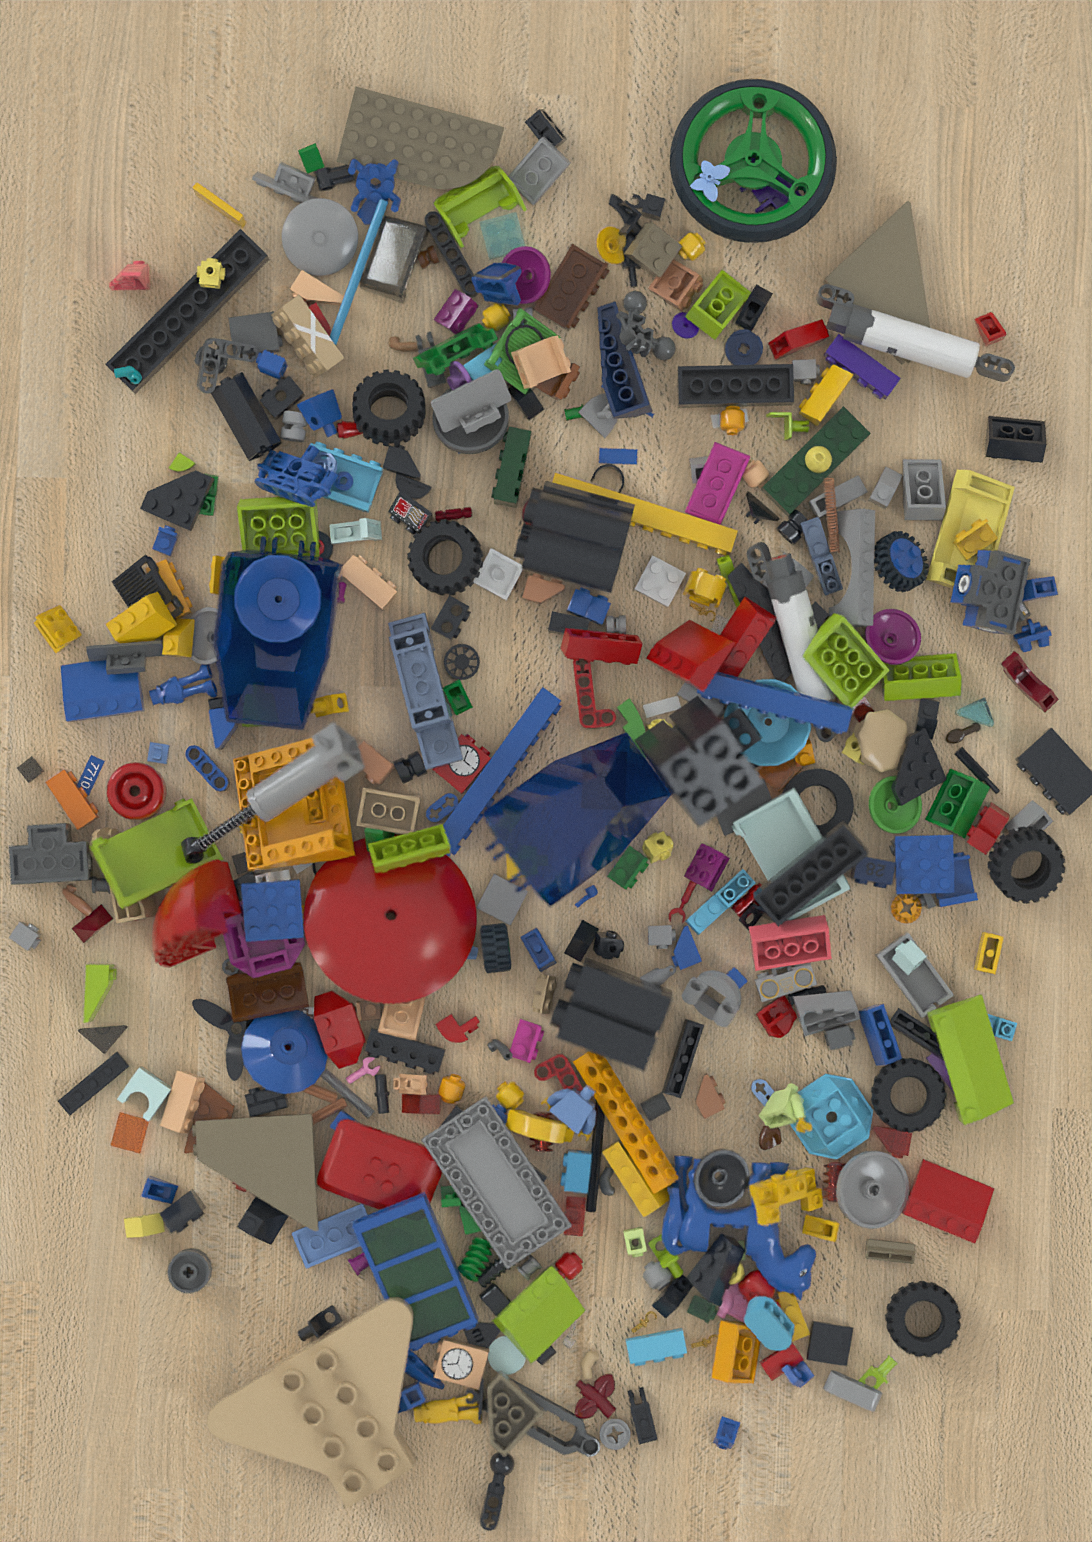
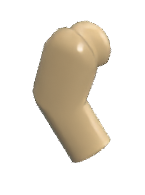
(586, 1363)

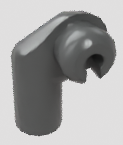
(502, 1048)
(604, 1182)

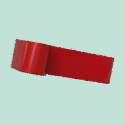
(589, 691)
(559, 1072)

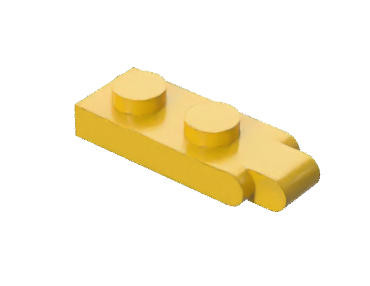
(791, 1308)

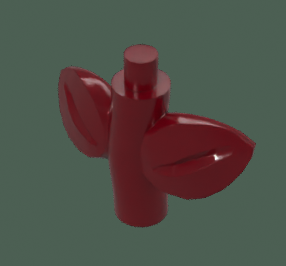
(595, 1397)

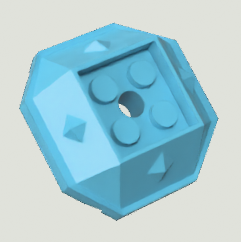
(851, 1122)

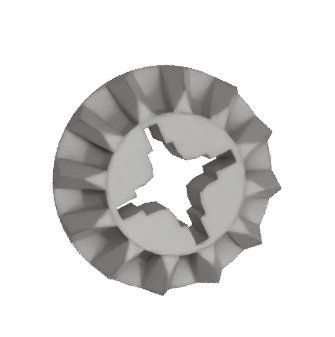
(609, 1441)

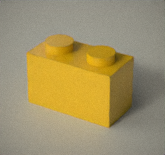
(988, 953)

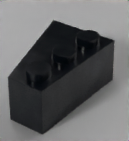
(716, 1267)

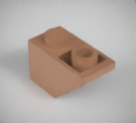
(541, 590)
(707, 1098)

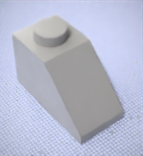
(885, 487)

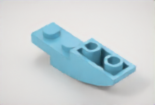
(720, 901)

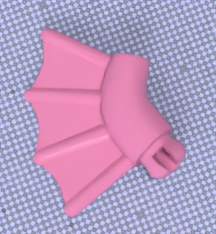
(733, 1304)

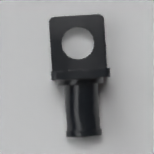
(631, 224)
(757, 912)
(318, 1324)

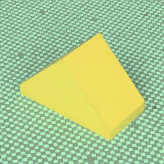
(144, 1225)

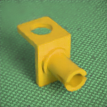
(328, 705)

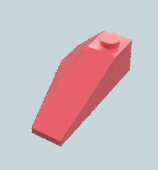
(132, 277)

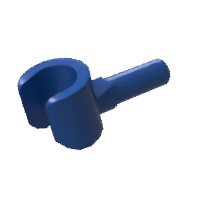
(591, 892)

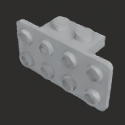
(472, 403)

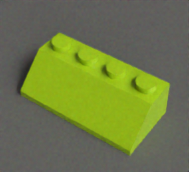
(923, 678)
(409, 848)

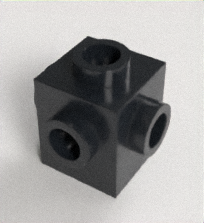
(608, 944)

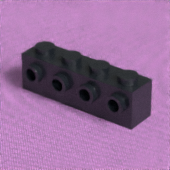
(408, 1051)

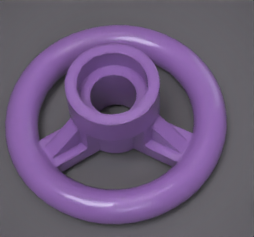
(457, 379)

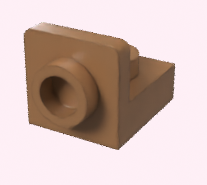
(367, 1010)

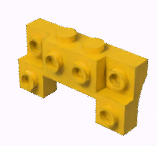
(784, 1189)

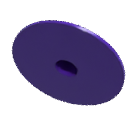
(683, 326)

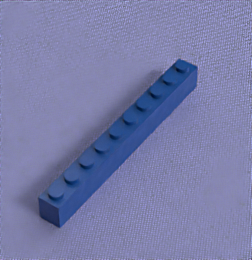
(499, 767)

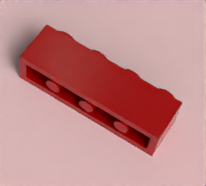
(601, 646)

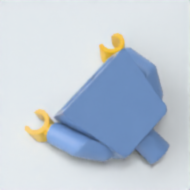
(574, 1109)

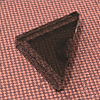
(103, 1037)

